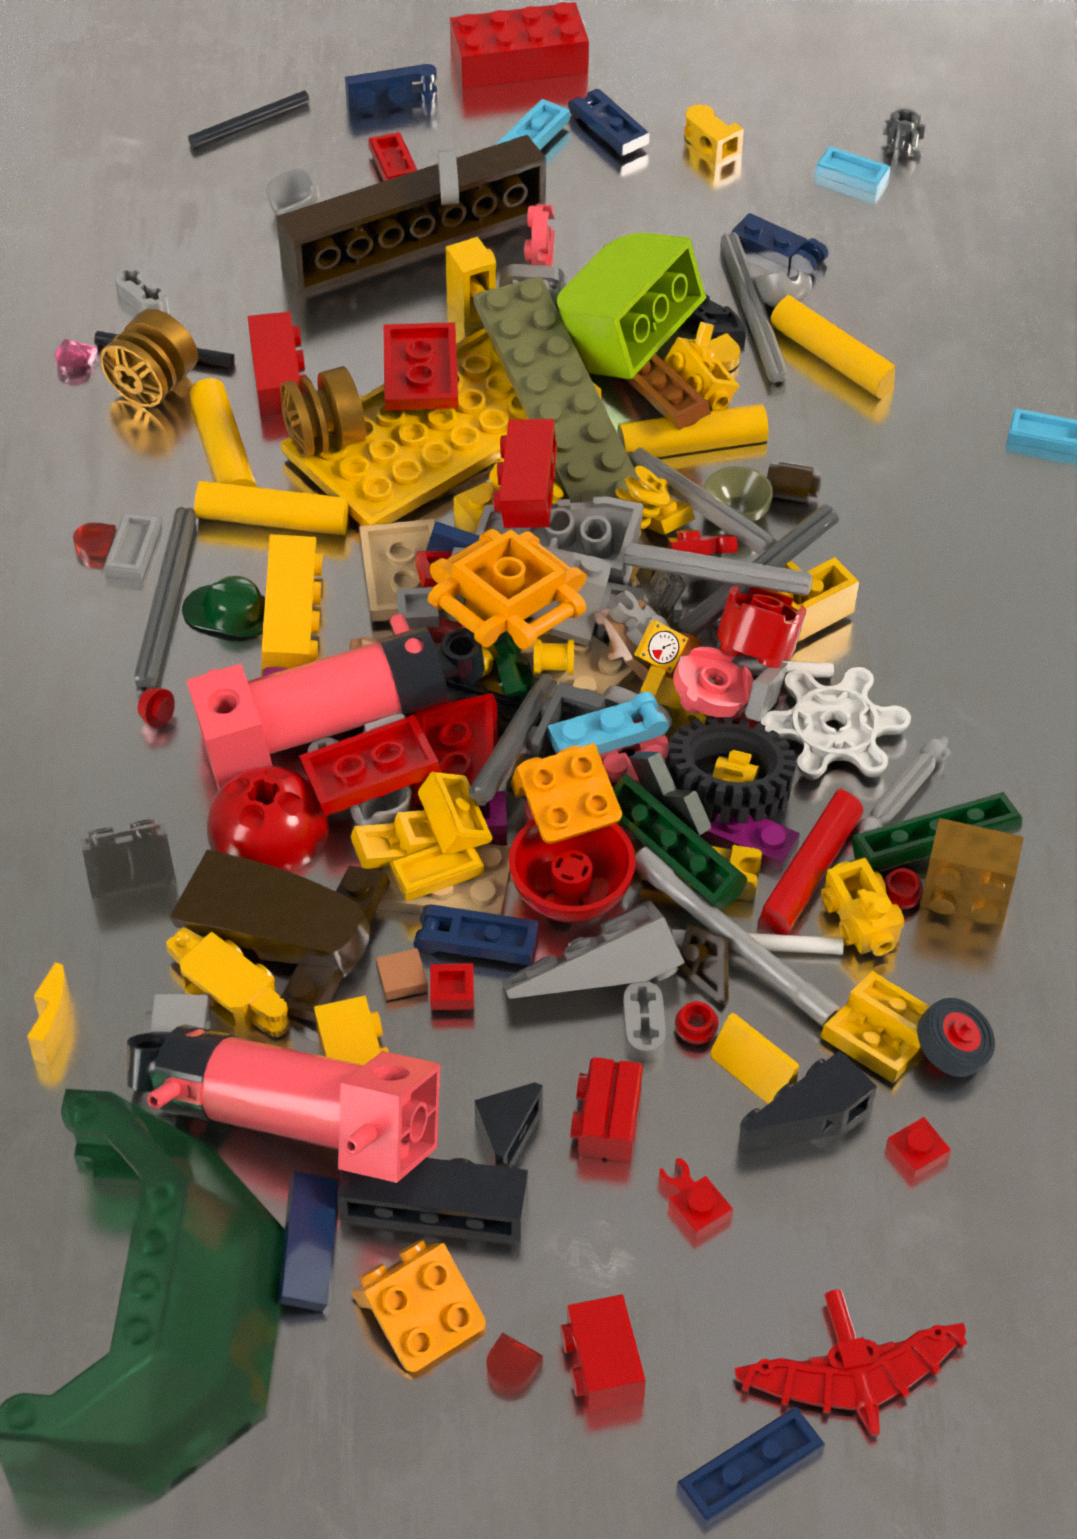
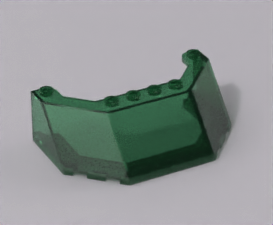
(189, 1326)

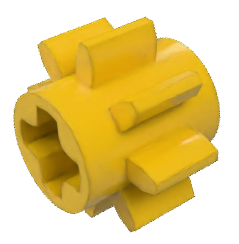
(736, 768)

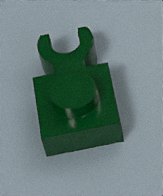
(514, 670)

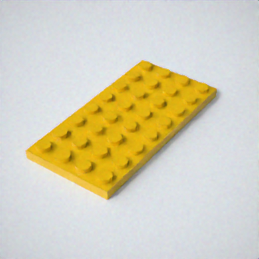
(419, 451)

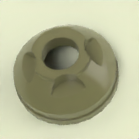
(743, 487)

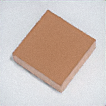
(401, 974)

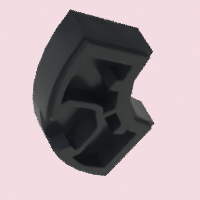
(722, 318)

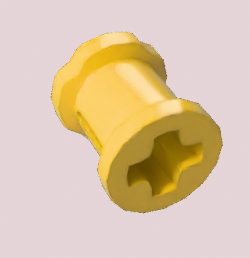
(554, 657)

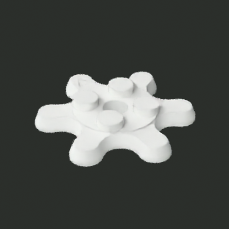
(840, 702)

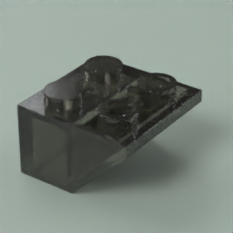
(127, 859)

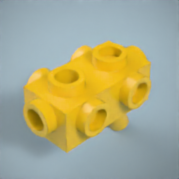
(702, 369)
(870, 918)

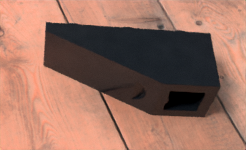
(815, 1107)

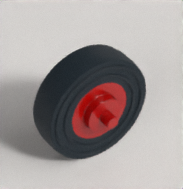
(956, 1037)

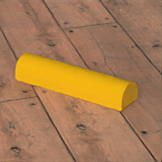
(834, 346)
(714, 431)
(220, 433)
(271, 508)

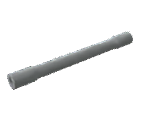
(803, 993)

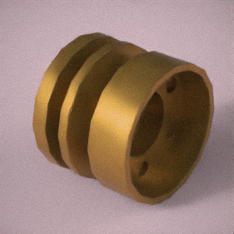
(149, 357)
(330, 409)

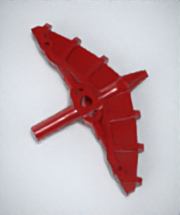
(856, 1370)

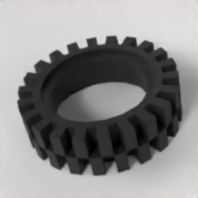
(726, 796)

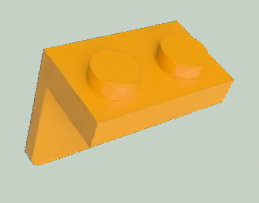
(567, 793)
(421, 1304)

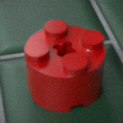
(760, 625)

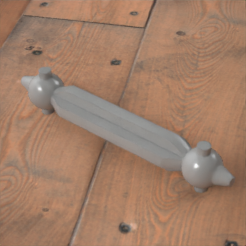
(905, 785)

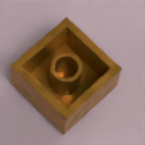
(971, 872)

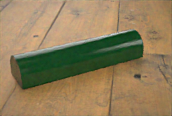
(914, 838)
(678, 844)

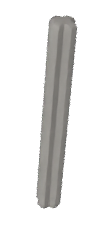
(718, 569)

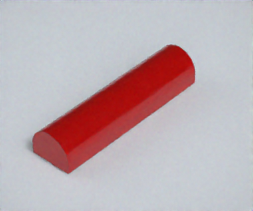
(810, 863)

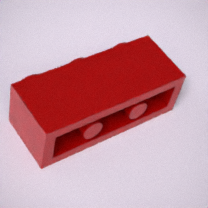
(274, 357)
(526, 473)

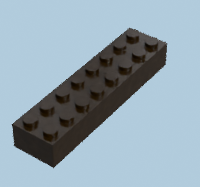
(407, 217)

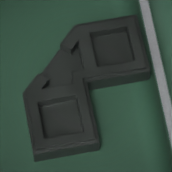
(658, 782)

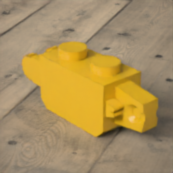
(235, 987)

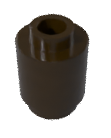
(794, 481)

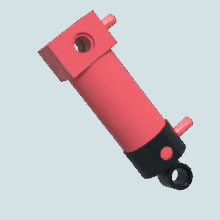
(328, 696)
(372, 1113)

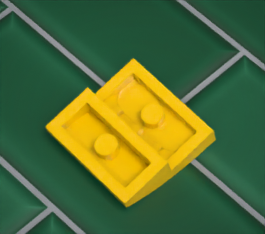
(878, 1027)

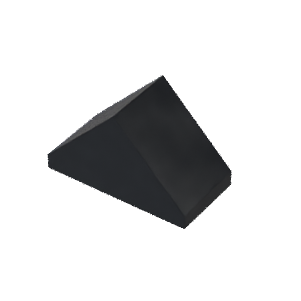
(507, 1120)

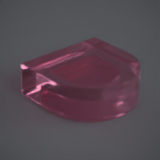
(74, 358)

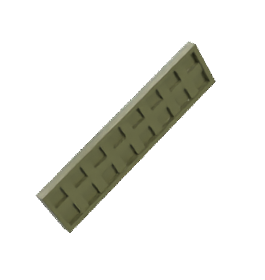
(555, 386)

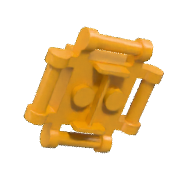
(504, 584)

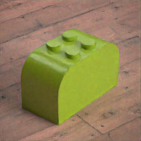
(630, 301)

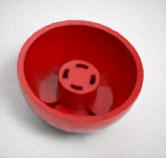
(268, 818)
(574, 876)

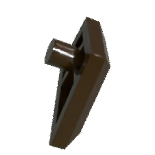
(706, 962)

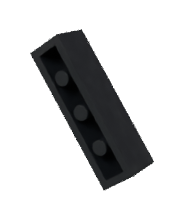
(441, 1197)

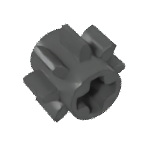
(903, 129)

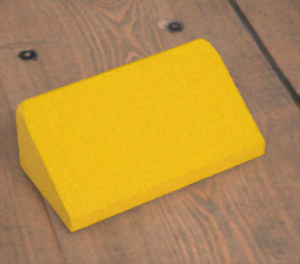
(453, 813)
(753, 1058)

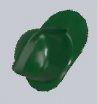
(227, 607)

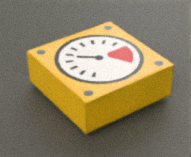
(661, 646)

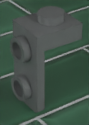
(564, 705)

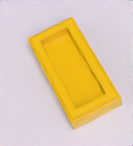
(432, 870)

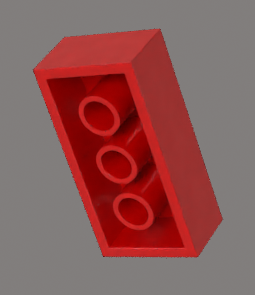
(519, 45)

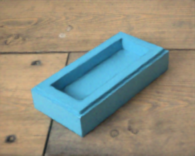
(852, 170)
(1043, 431)

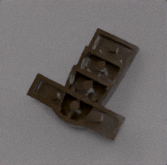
(285, 920)

